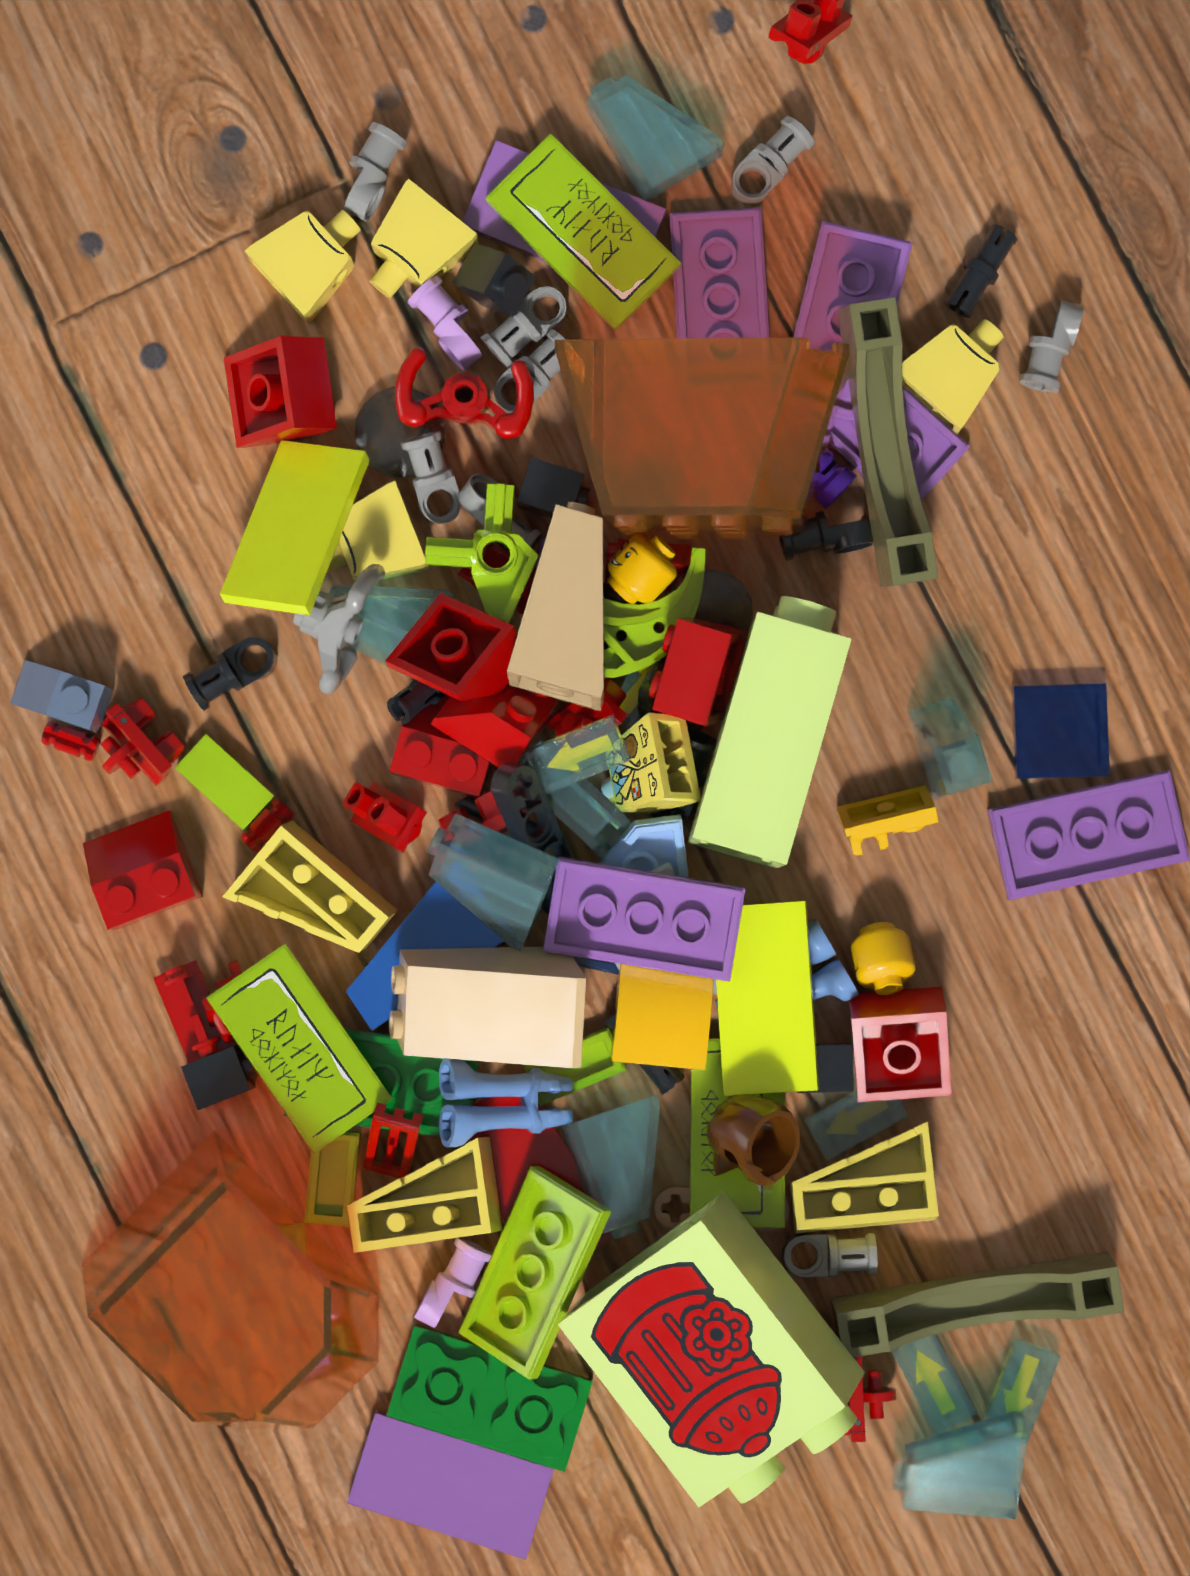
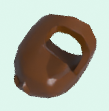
(754, 1136)

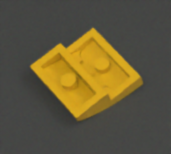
(662, 1018)

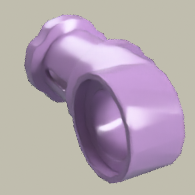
(445, 316)
(457, 1277)

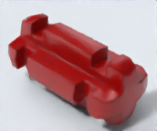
(70, 741)
(266, 825)

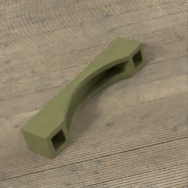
(875, 384)
(1043, 1290)

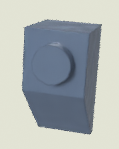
(62, 696)

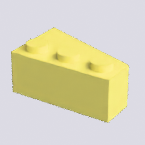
(311, 889)
(872, 1188)
(435, 1203)

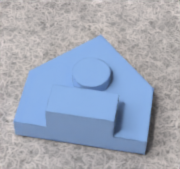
(650, 845)

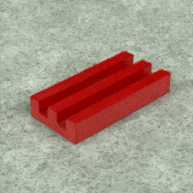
(397, 1124)

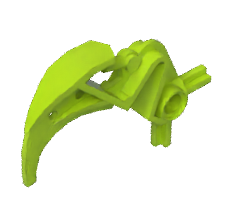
(503, 587)

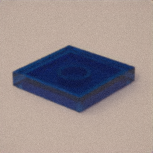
(1060, 731)

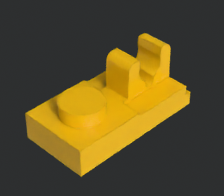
(894, 812)

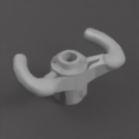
(335, 623)

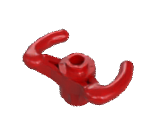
(417, 413)

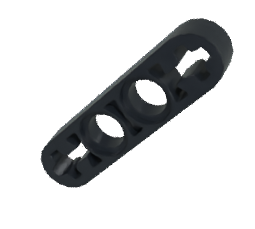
(516, 811)

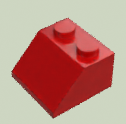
(280, 391)
(456, 650)
(698, 670)
(498, 724)
(436, 758)
(140, 871)
(900, 1044)

